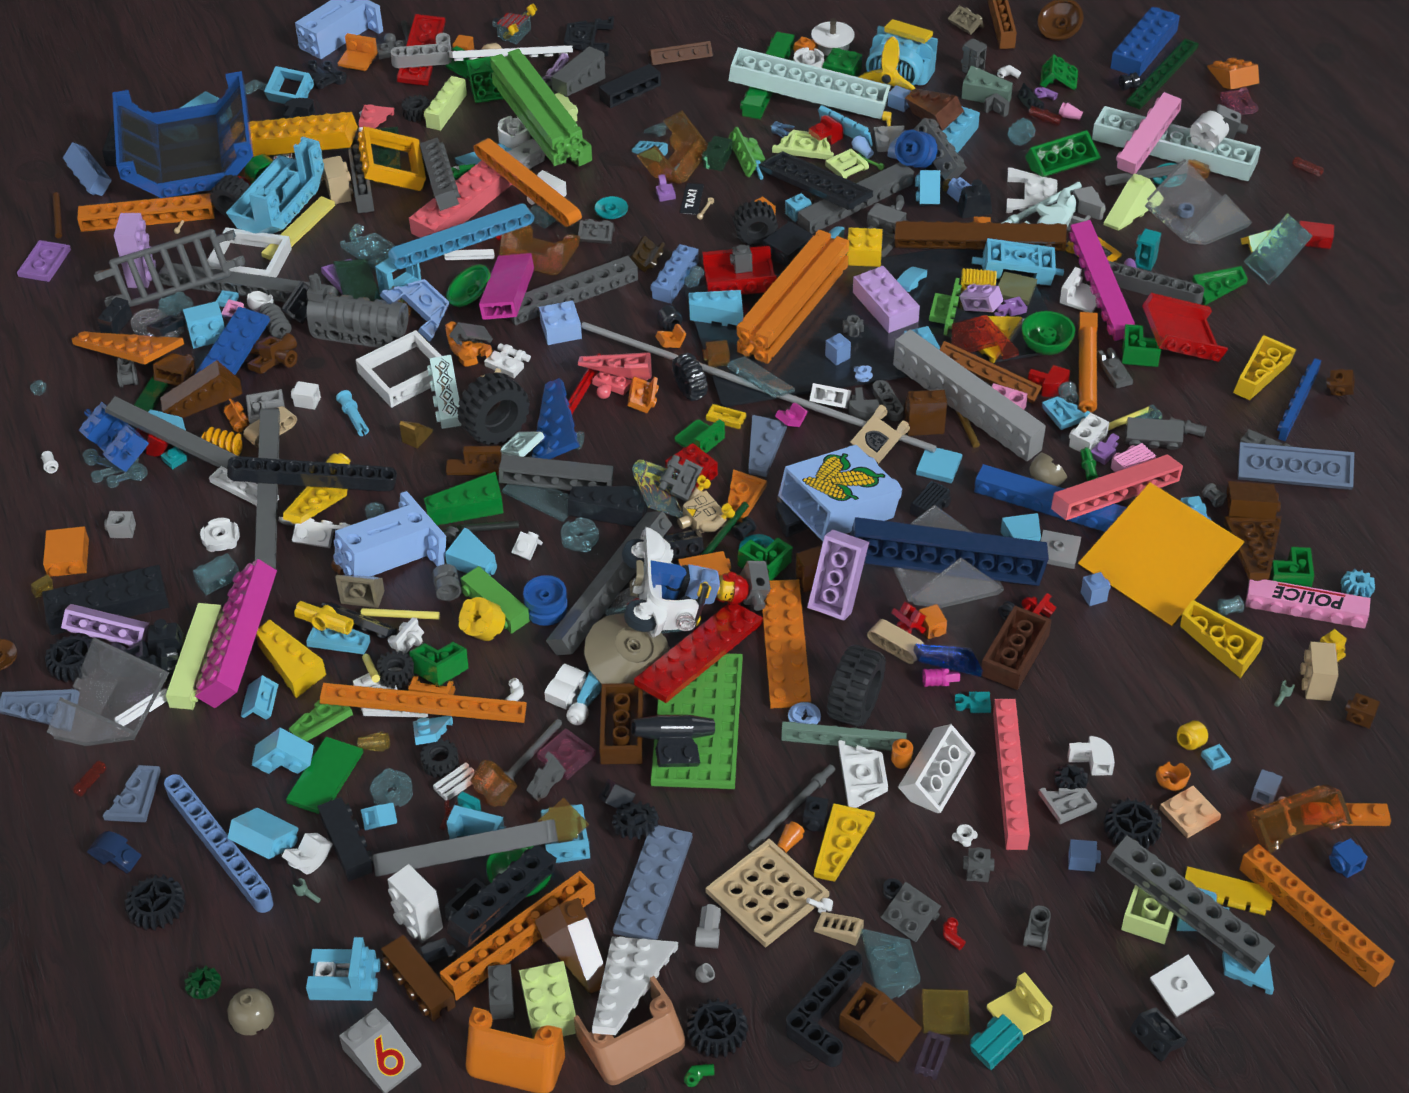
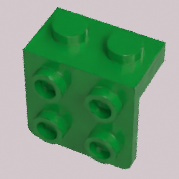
(702, 435)

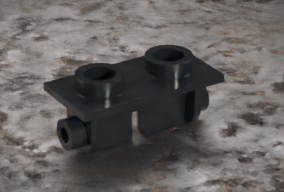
(1028, 98)

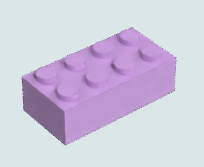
(130, 238)
(886, 299)
(838, 574)

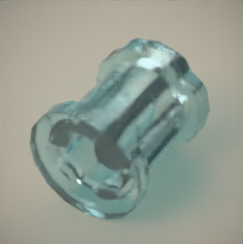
(695, 275)
(1230, 605)

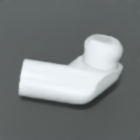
(1008, 70)
(516, 690)

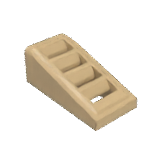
(843, 935)

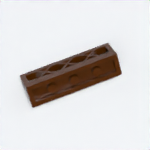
(680, 53)

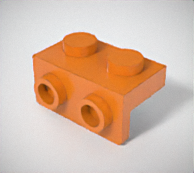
(642, 394)

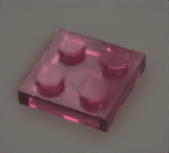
(569, 751)

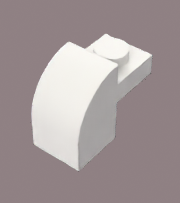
(1096, 752)
(309, 854)

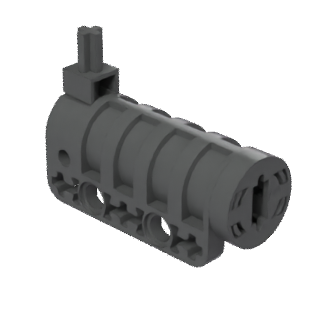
(353, 317)

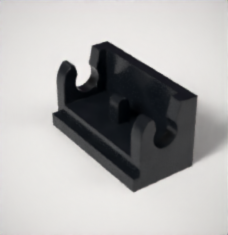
(297, 303)

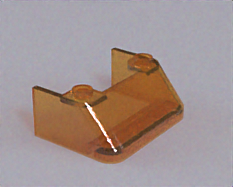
(687, 155)
(1298, 814)

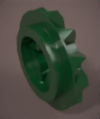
(208, 988)

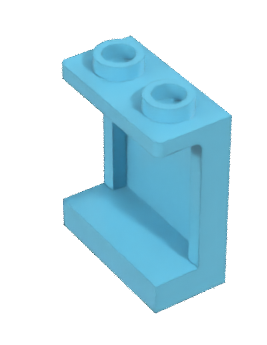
(469, 822)
(573, 850)

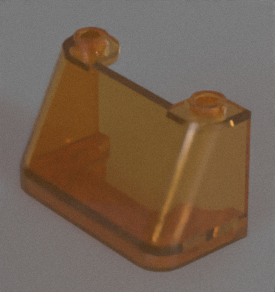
(546, 256)

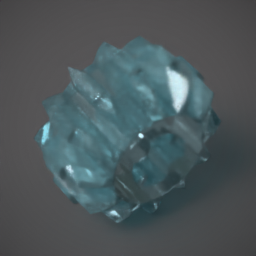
(1021, 132)

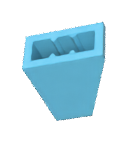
(469, 552)

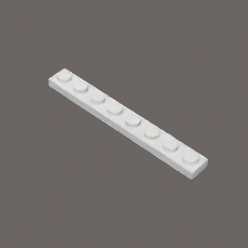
(532, 51)

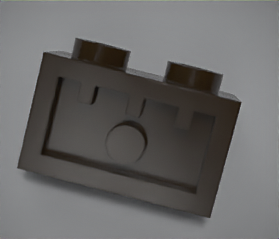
(646, 254)

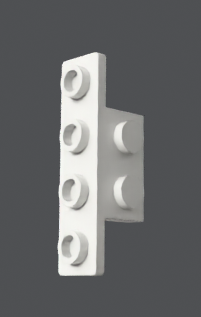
(314, 532)

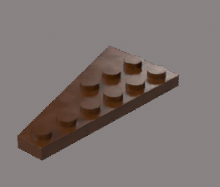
(1259, 544)

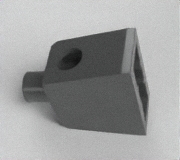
(1233, 119)
(759, 586)

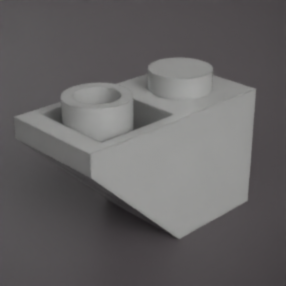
(1089, 202)

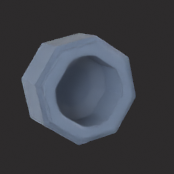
(1186, 210)

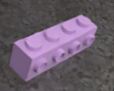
(104, 625)

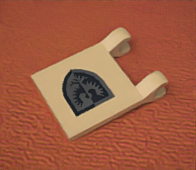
(877, 437)

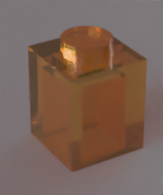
(717, 353)

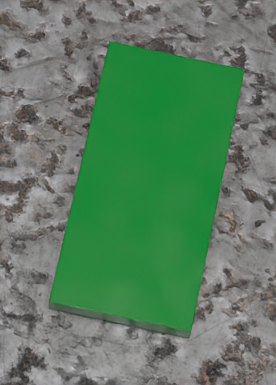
(325, 775)

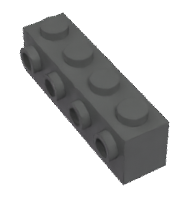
(947, 159)

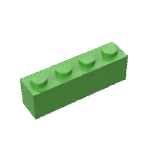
(480, 584)

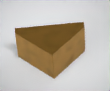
(414, 433)

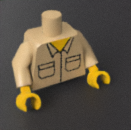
(703, 511)

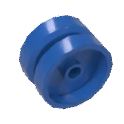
(916, 149)
(546, 600)

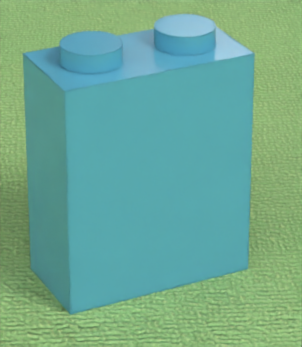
(263, 833)

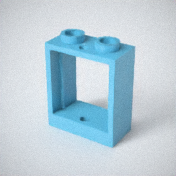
(276, 80)
(385, 278)

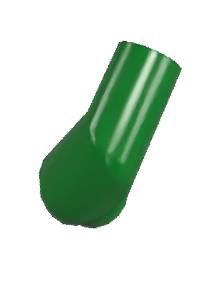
(696, 1073)

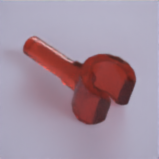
(447, 813)

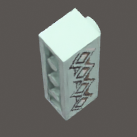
(445, 389)

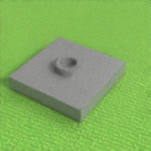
(1061, 548)

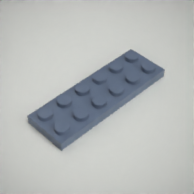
(1296, 465)
(653, 883)

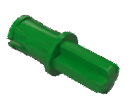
(1088, 464)

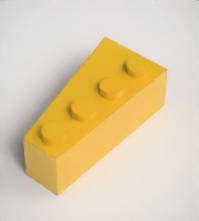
(1264, 365)
(1222, 637)

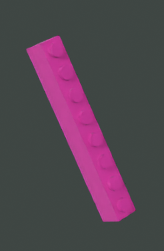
(1101, 278)

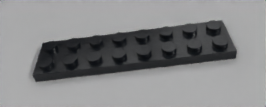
(816, 180)

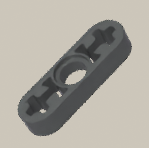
(880, 385)

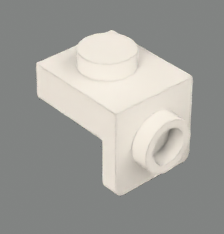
(526, 545)

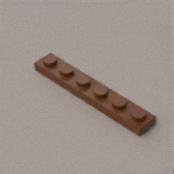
(990, 372)

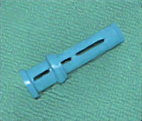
(350, 407)

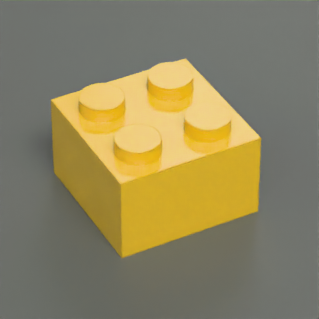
(864, 247)

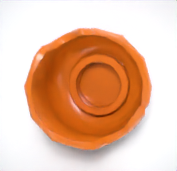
(1173, 777)

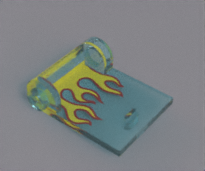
(647, 477)

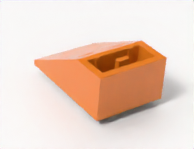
(1235, 73)

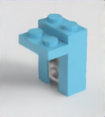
(349, 970)

